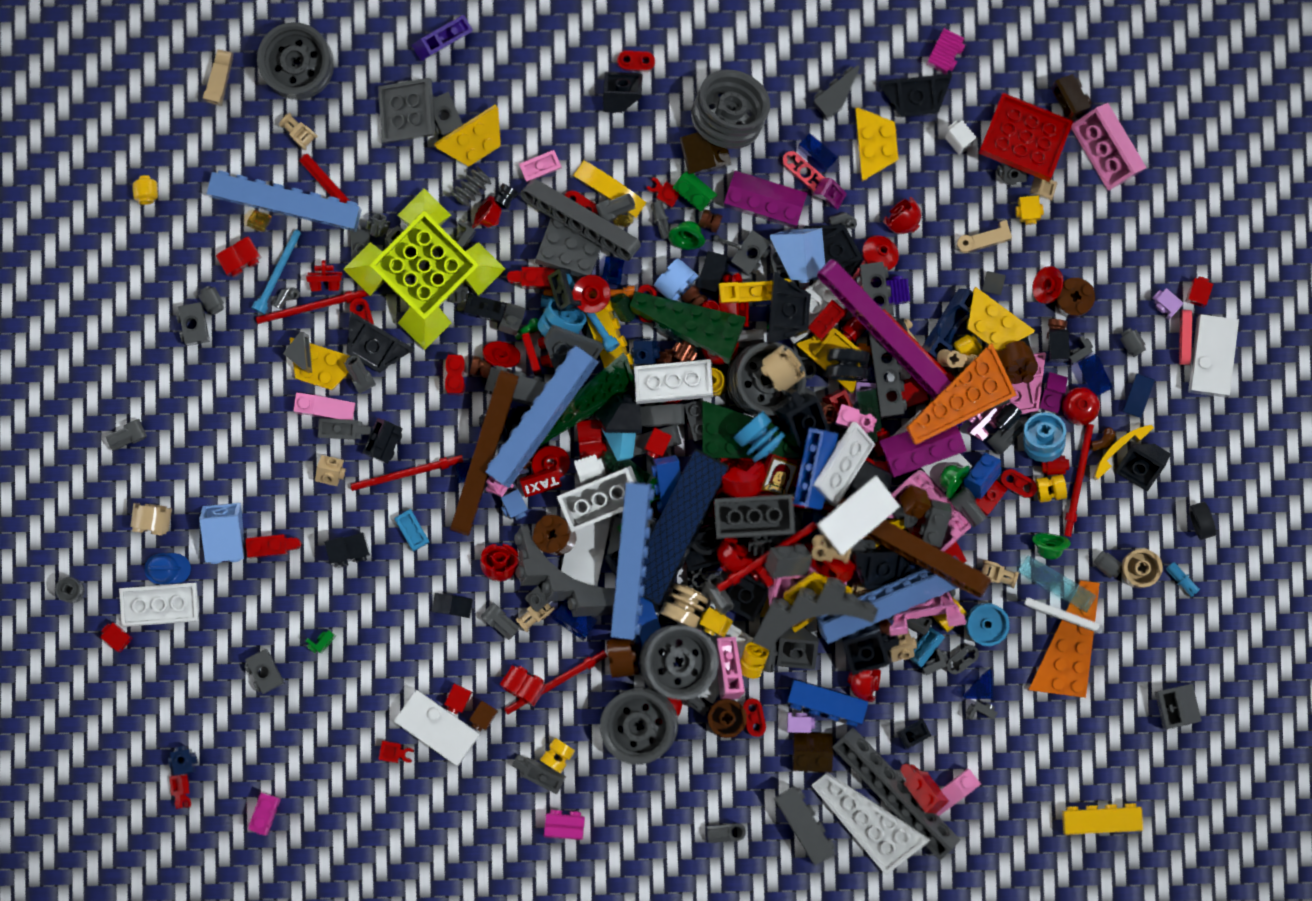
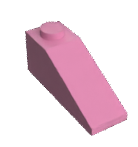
(323, 407)
(729, 669)
(959, 788)

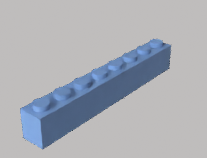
(284, 201)
(542, 416)
(631, 560)
(890, 600)

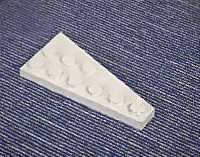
(876, 830)

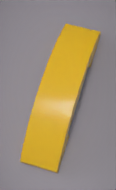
(607, 185)
(746, 292)
(1103, 465)

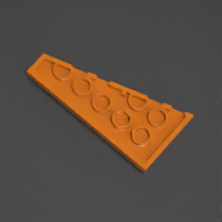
(969, 394)
(1069, 654)

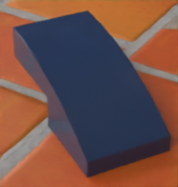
(1138, 395)

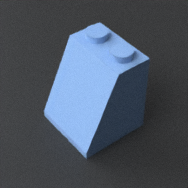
(800, 252)
(222, 533)

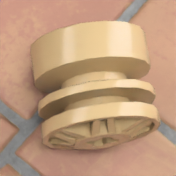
(684, 605)

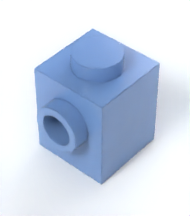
(514, 505)

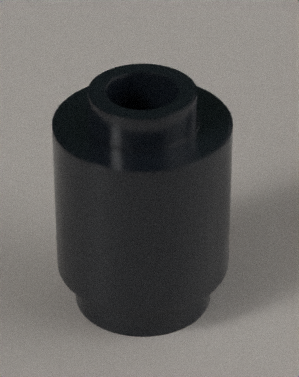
(1007, 417)

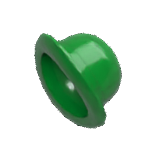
(687, 236)
(952, 478)
(1050, 545)

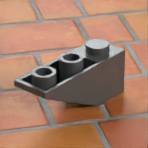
(833, 99)

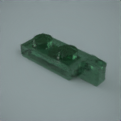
(869, 405)
(614, 466)

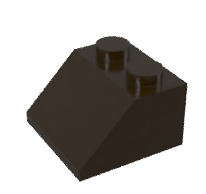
(1070, 96)
(702, 155)
(813, 752)

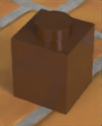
(915, 501)
(483, 716)

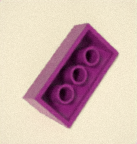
(765, 199)
(904, 456)

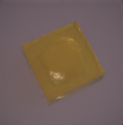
(259, 220)

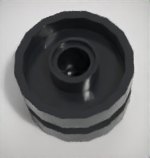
(847, 364)

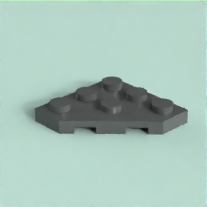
(560, 341)

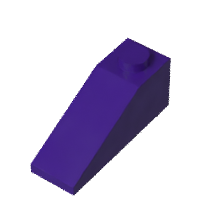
(442, 37)

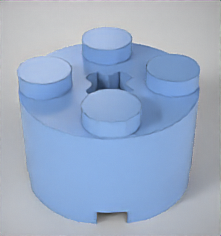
(675, 280)

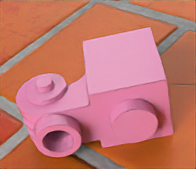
(848, 415)

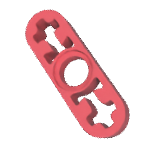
(791, 167)
(1185, 340)

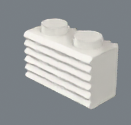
(960, 136)
(589, 469)

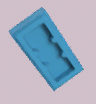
(411, 530)
(926, 646)

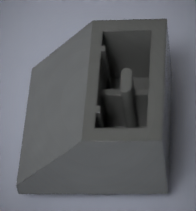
(1178, 706)

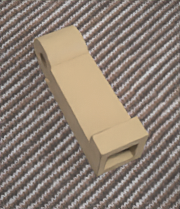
(218, 78)
(983, 240)

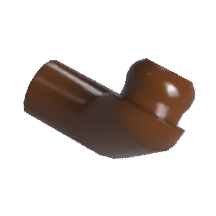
(1106, 441)

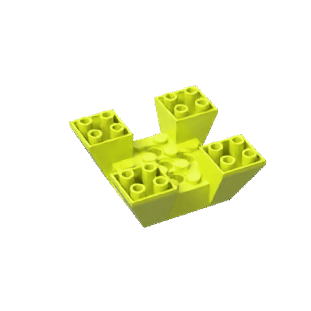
(424, 318)

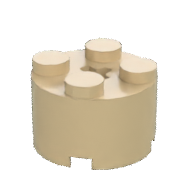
(782, 368)
(151, 518)
(1145, 558)

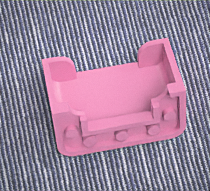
(958, 522)

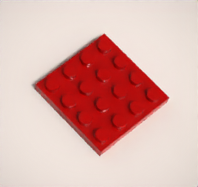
(1026, 137)

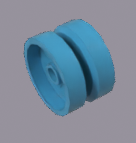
(568, 320)
(1044, 437)
(997, 628)

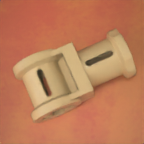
(300, 133)
(954, 358)
(827, 551)
(997, 572)
(536, 616)

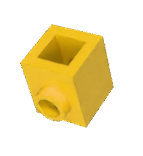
(1029, 210)
(715, 622)

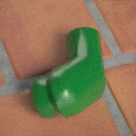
(531, 328)

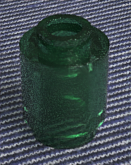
(621, 306)

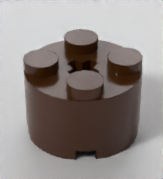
(1085, 295)
(1018, 362)
(544, 537)
(622, 657)
(733, 709)

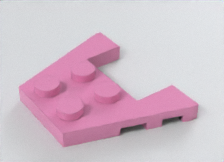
(1029, 393)
(934, 606)

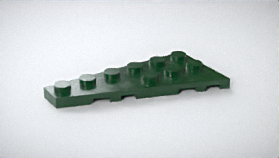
(698, 325)
(612, 381)
(720, 427)

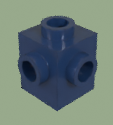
(645, 351)
(175, 761)

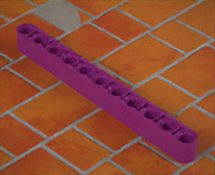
(883, 328)

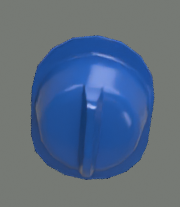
(167, 568)

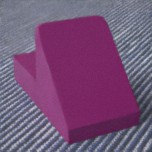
(830, 192)
(1053, 392)

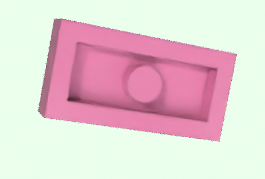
(540, 166)

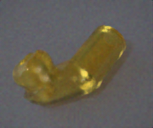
(623, 220)

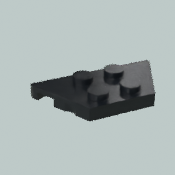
(916, 95)
(839, 247)
(787, 310)
(374, 345)
(879, 567)

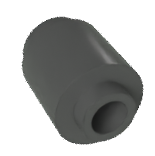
(211, 300)
(1133, 342)
(1108, 564)

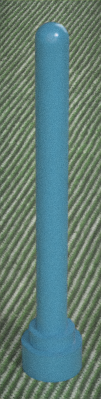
(261, 304)
(609, 342)

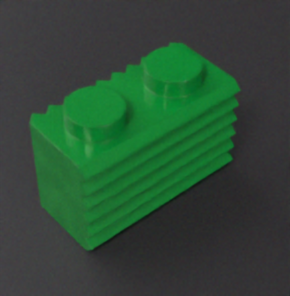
(695, 191)

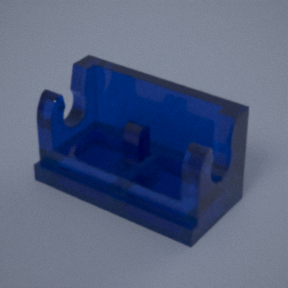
(818, 152)
(1095, 375)
(577, 625)

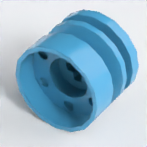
(759, 437)

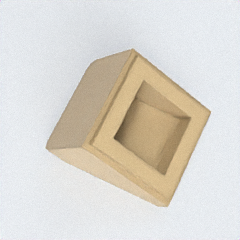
(1043, 188)

